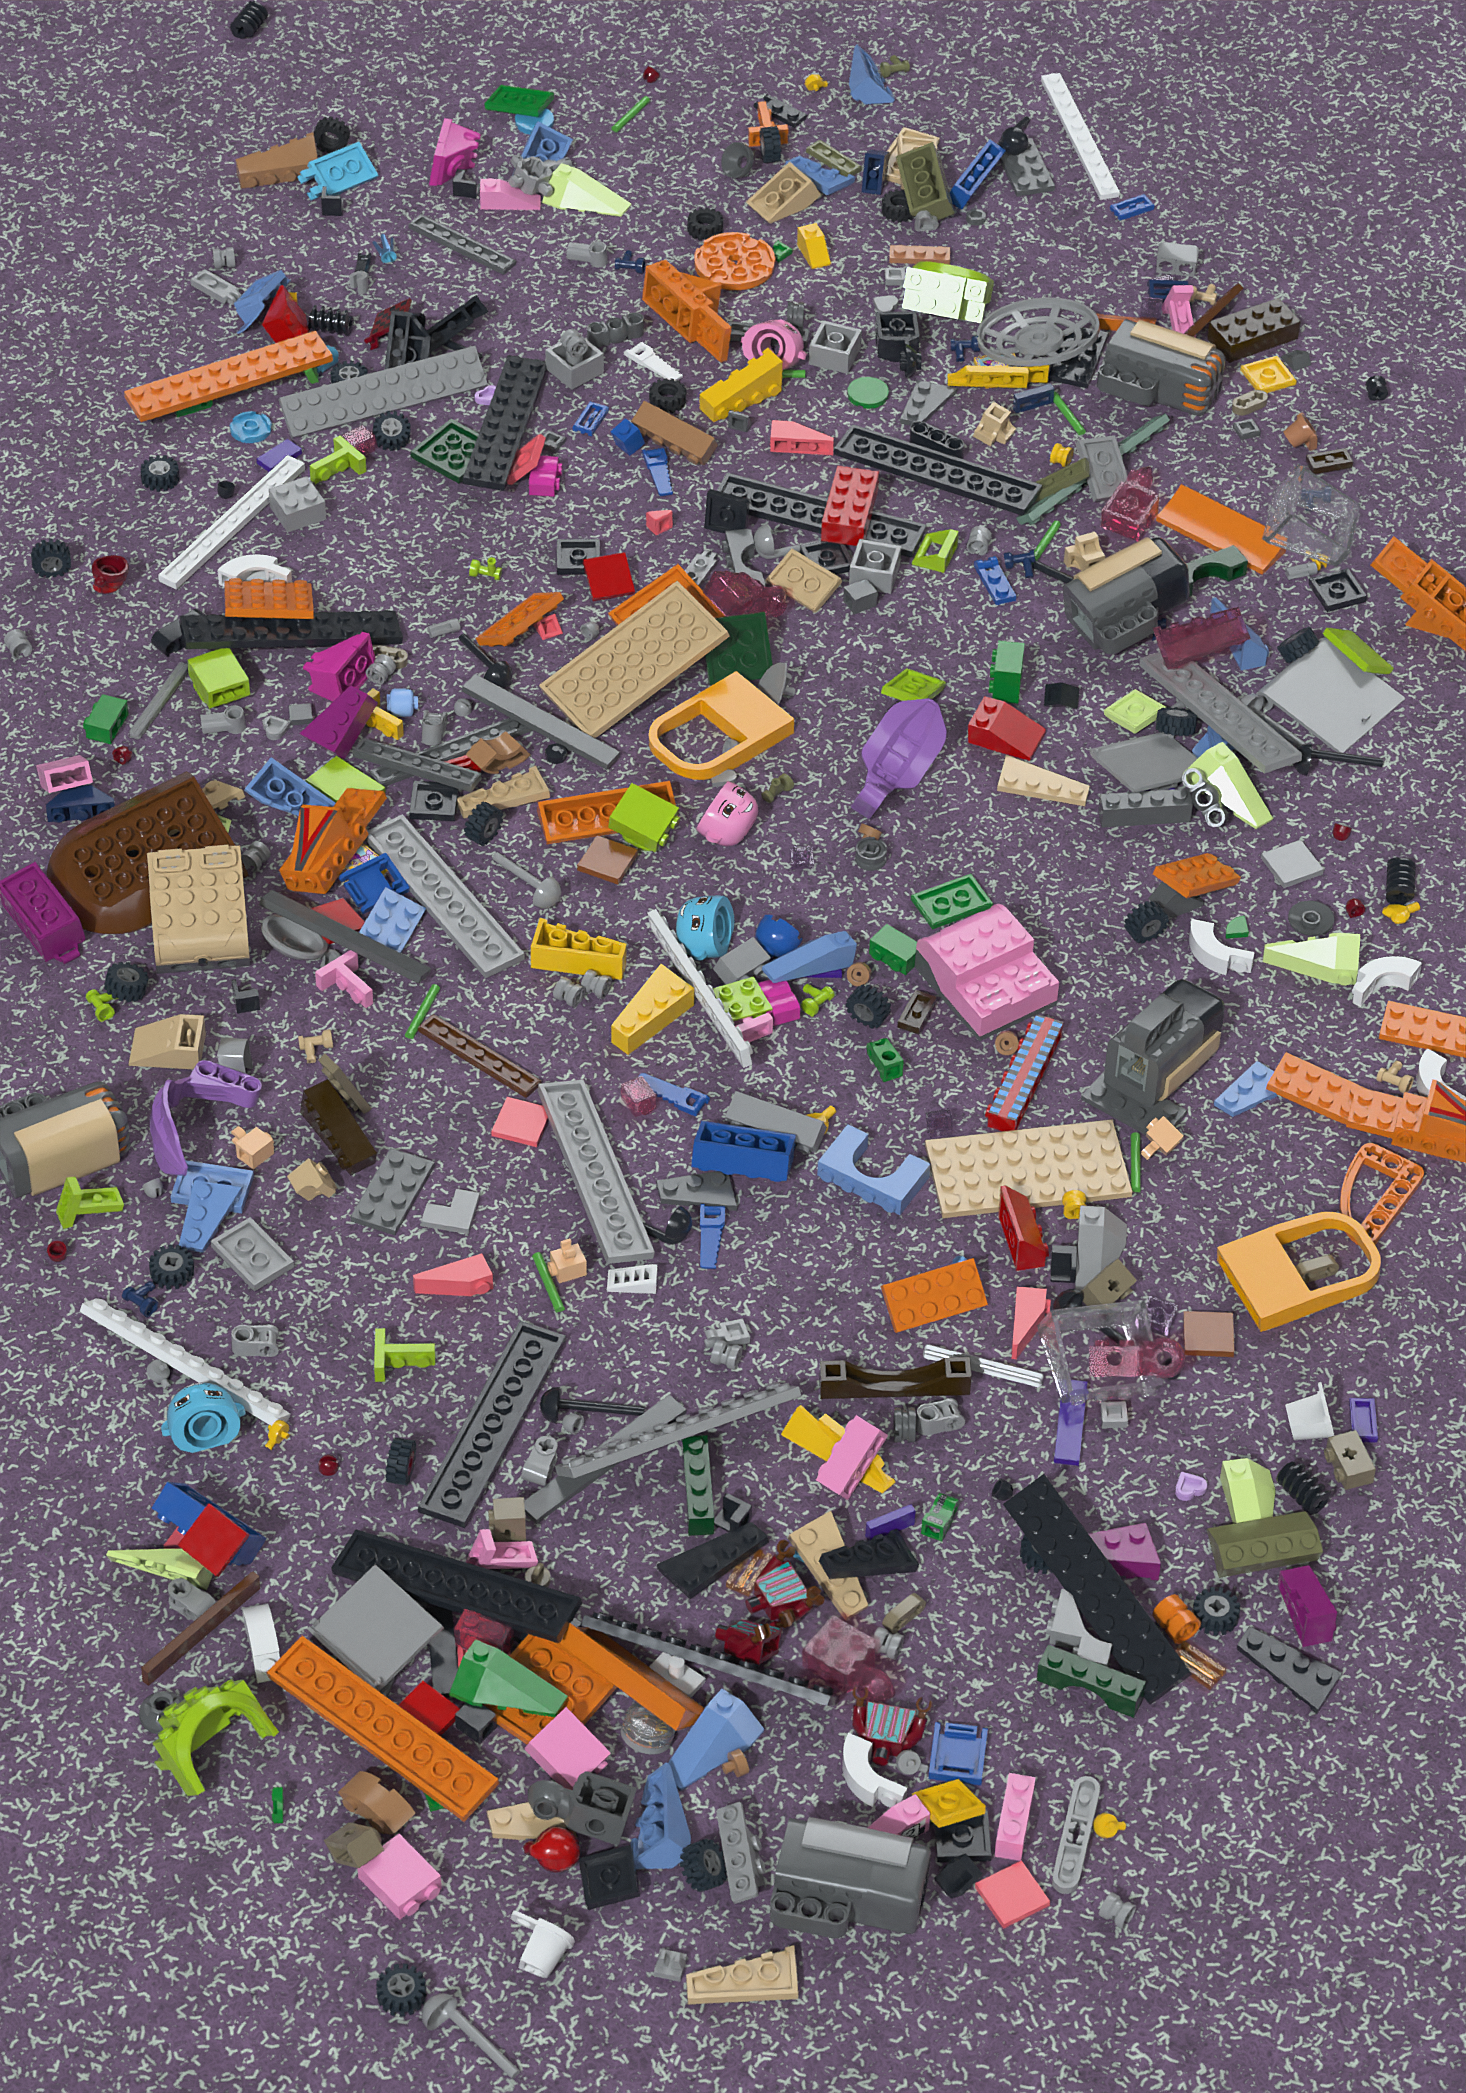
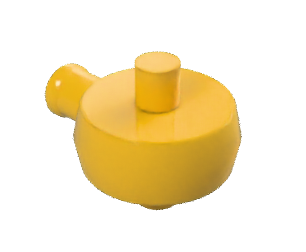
(815, 82)
(277, 1433)
(1107, 1825)

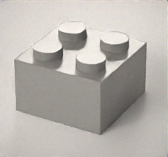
(835, 346)
(572, 370)
(297, 504)
(876, 563)

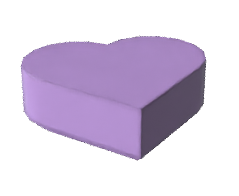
(484, 396)
(1190, 1486)

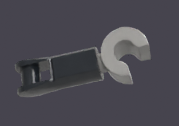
(360, 276)

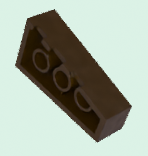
(337, 1127)

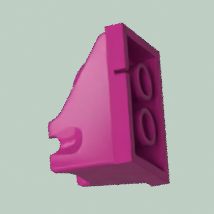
(453, 152)
(340, 666)

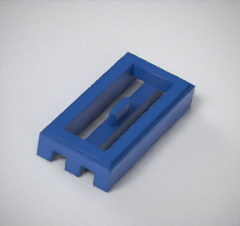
(1133, 209)
(585, 429)

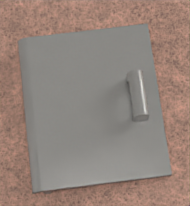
(1146, 761)
(375, 1628)

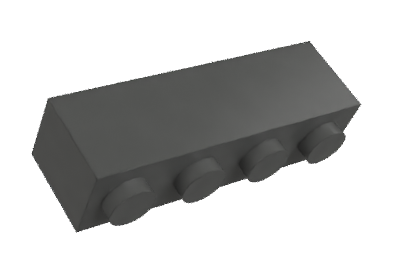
(1145, 808)

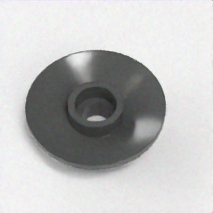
(1311, 918)

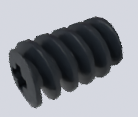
(249, 20)
(329, 321)
(1400, 880)
(1303, 1487)

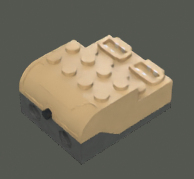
(198, 909)

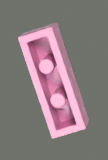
(851, 1457)
(1015, 1816)

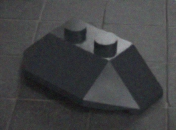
(406, 340)

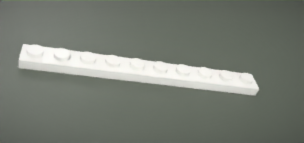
(1080, 136)
(229, 523)
(703, 992)
(181, 1360)

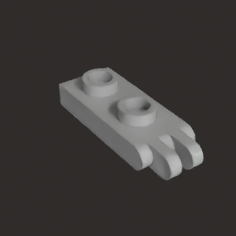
(215, 287)
(702, 566)

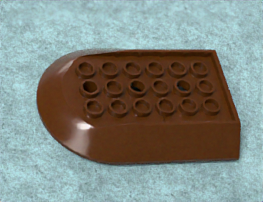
(120, 891)

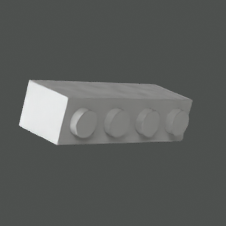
(759, 1114)

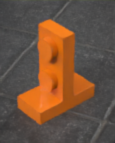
(765, 120)

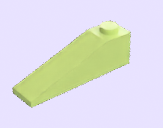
(581, 192)
(1233, 785)
(1327, 959)

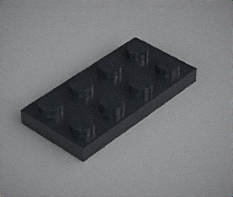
(1079, 369)

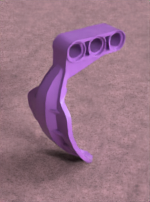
(900, 751)
(205, 1082)

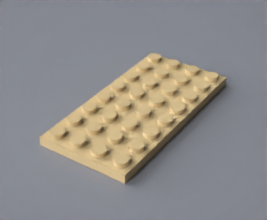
(634, 660)
(1031, 1161)

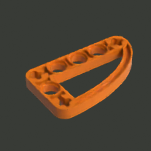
(1400, 1175)

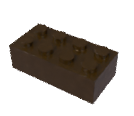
(1254, 330)

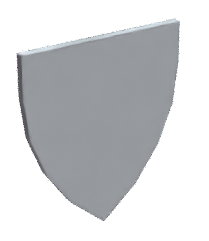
(775, 683)

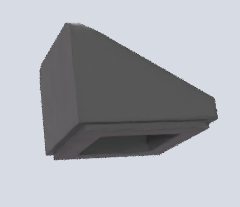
(1297, 359)
(739, 421)

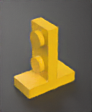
(384, 721)

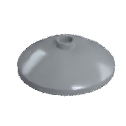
(293, 939)

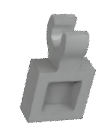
(731, 1331)

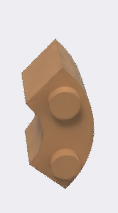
(497, 753)
(369, 1799)

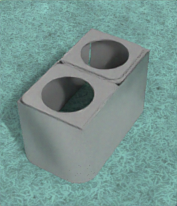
(1182, 253)
(235, 1054)

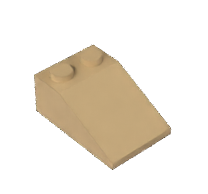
(784, 194)

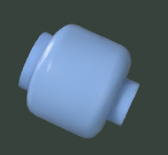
(401, 702)

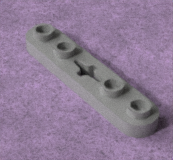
(1072, 1856)

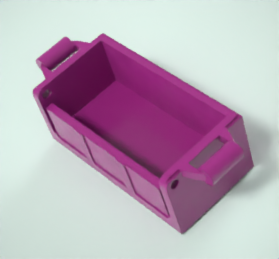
(42, 914)

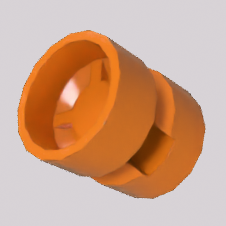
(1174, 1616)

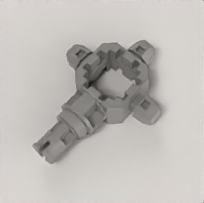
(534, 167)

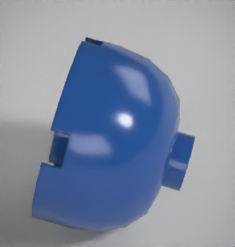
(776, 936)

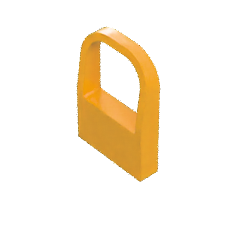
(736, 710)
(1272, 1284)

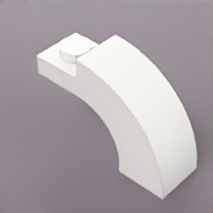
(253, 567)
(1213, 953)
(1385, 972)
(1431, 1067)
(262, 1639)
(863, 1780)

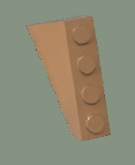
(276, 164)
(674, 433)

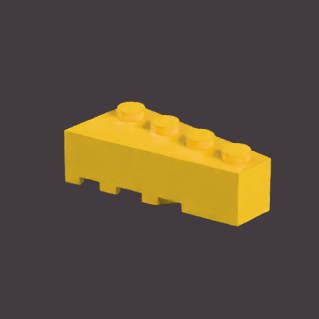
(744, 387)
(576, 952)
(652, 1009)

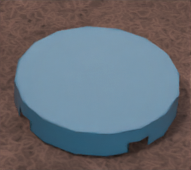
(526, 123)
(256, 431)

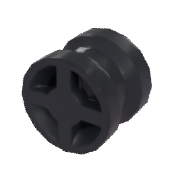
(1376, 388)

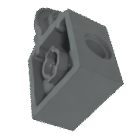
(592, 1808)

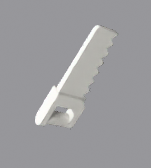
(652, 361)

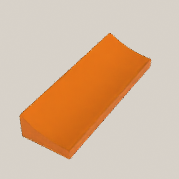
(1218, 527)
(588, 813)
(632, 1676)

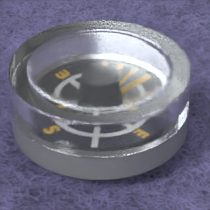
(645, 1731)

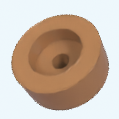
(868, 831)
(854, 975)
(1006, 1048)
(736, 1763)

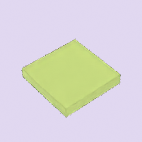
(1134, 711)

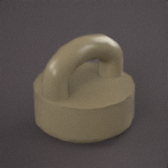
(538, 1575)

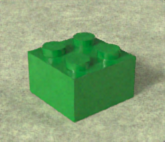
(1006, 671)

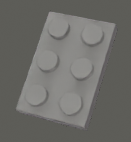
(1105, 466)
(252, 1254)

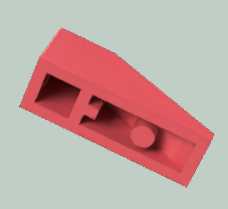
(796, 438)
(458, 1278)
(1029, 1312)

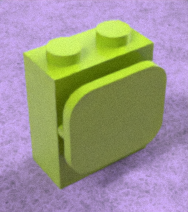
(218, 677)
(644, 819)

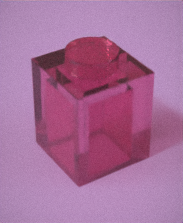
(361, 440)
(638, 1096)

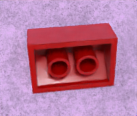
(1021, 1230)

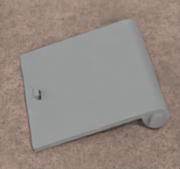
(1330, 696)

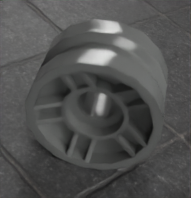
(795, 314)
(871, 854)
(904, 1424)

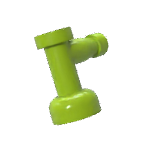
(476, 569)
(99, 1002)
(810, 1005)

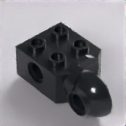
(899, 339)

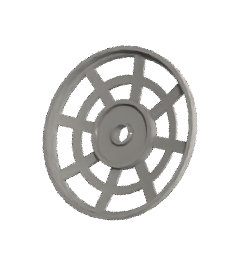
(1038, 338)

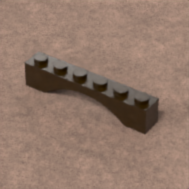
(943, 1378)

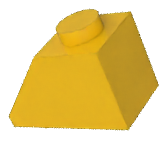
(813, 245)

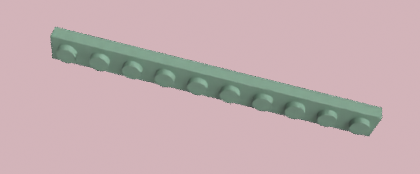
(1126, 446)

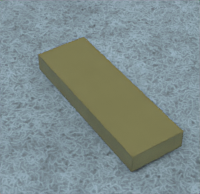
(833, 158)
(1064, 478)

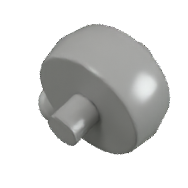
(159, 1372)
(909, 1762)

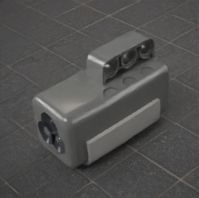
(848, 1877)

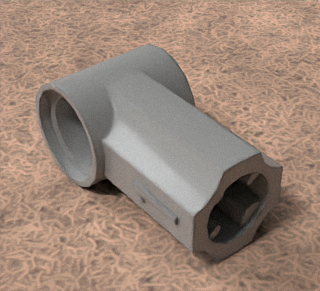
(594, 253)
(230, 720)

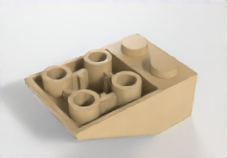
(169, 1043)

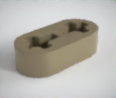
(1249, 401)
(393, 653)
(1317, 1268)
(904, 1613)

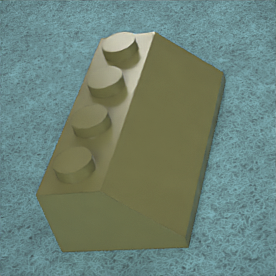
(925, 181)
(1264, 1544)

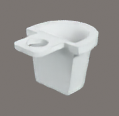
(1310, 1417)
(544, 1947)

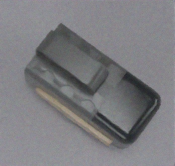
(1125, 594)
(1165, 1043)

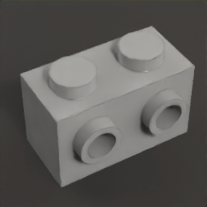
(742, 962)

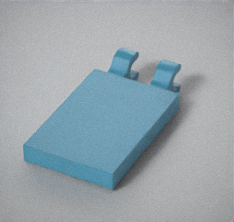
(339, 171)

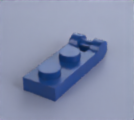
(995, 580)

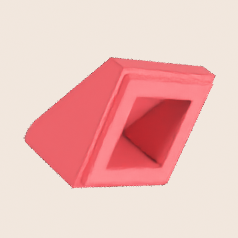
(659, 521)
(548, 627)

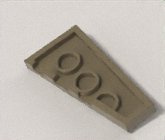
(343, 1085)

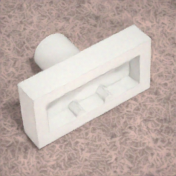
(678, 1674)

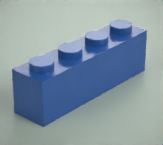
(976, 174)

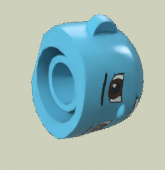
(705, 926)
(202, 1417)

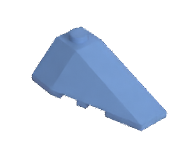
(546, 144)
(813, 957)
(662, 1823)

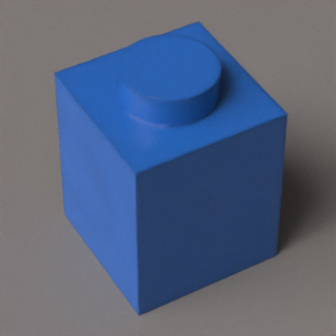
(627, 437)

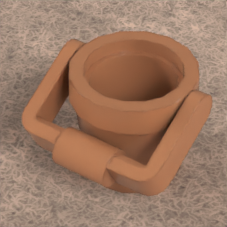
(1301, 432)

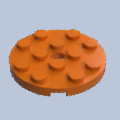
(753, 258)

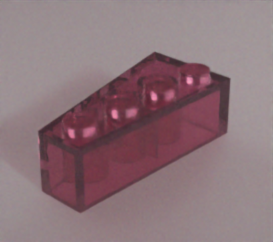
(1201, 637)

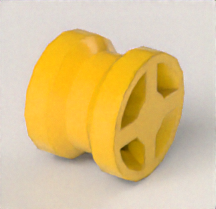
(1061, 455)
(1072, 1202)

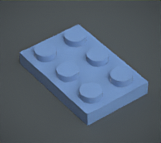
(392, 920)
(214, 1174)

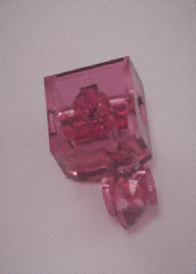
(1132, 505)
(742, 595)
(1136, 1359)
(847, 1660)

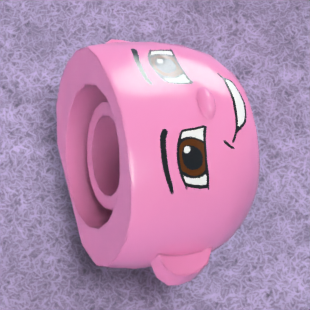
(789, 338)
(729, 816)

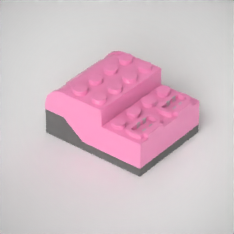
(987, 971)

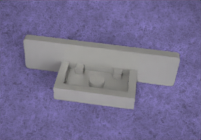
(740, 1853)

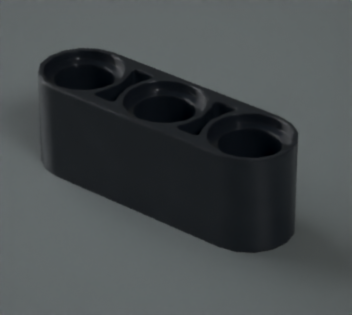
(936, 439)
(169, 637)

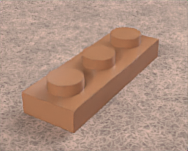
(916, 254)

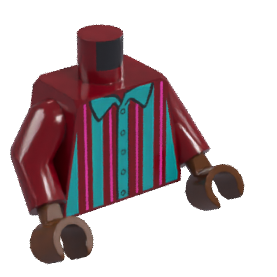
(782, 1589)
(754, 1640)
(888, 1726)

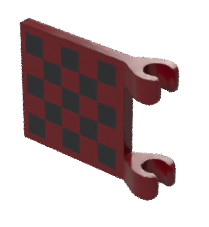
(382, 322)

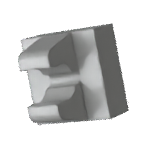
(670, 1965)

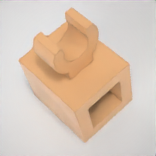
(1162, 1137)
(253, 1147)
(567, 1262)

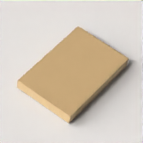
(804, 580)

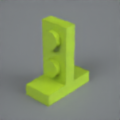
(344, 456)
(85, 1201)
(399, 1355)

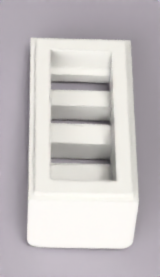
(640, 1286)

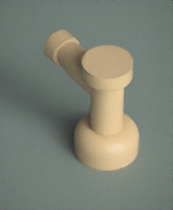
(1209, 296)
(309, 1042)
(1404, 1084)

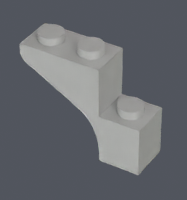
(1069, 1632)

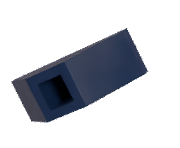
(78, 804)

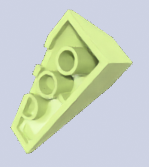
(1247, 1490)
(165, 1563)

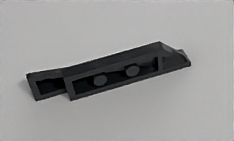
(455, 322)

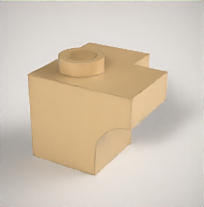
(995, 425)
(1084, 552)
(312, 1180)

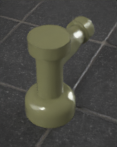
(886, 69)
(779, 784)

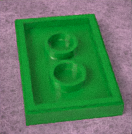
(519, 100)
(951, 901)

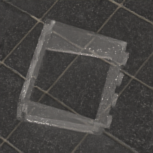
(1292, 533)
(1136, 1324)

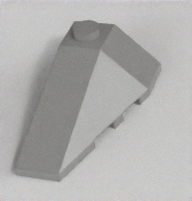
(1098, 1243)

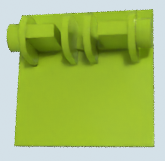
(743, 999)

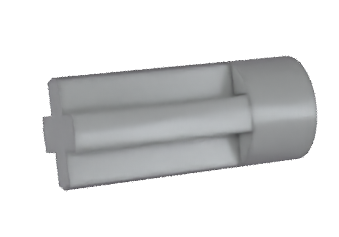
(1301, 570)
(444, 627)

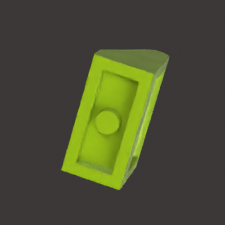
(939, 561)

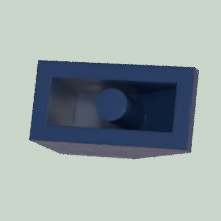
(875, 171)

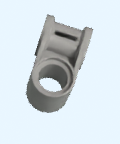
(433, 727)
(252, 1340)
(938, 1417)
(541, 1461)
(188, 1599)

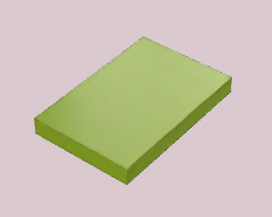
(1357, 651)
(913, 686)
(338, 776)

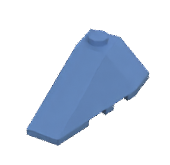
(865, 80)
(1251, 652)
(284, 790)
(721, 1728)

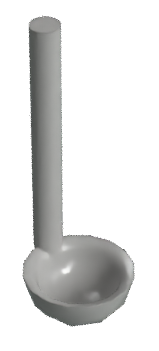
(765, 545)
(1255, 703)
(547, 891)
(442, 2007)

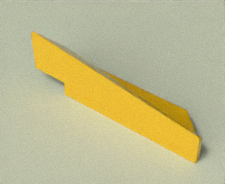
(998, 376)
(821, 1437)

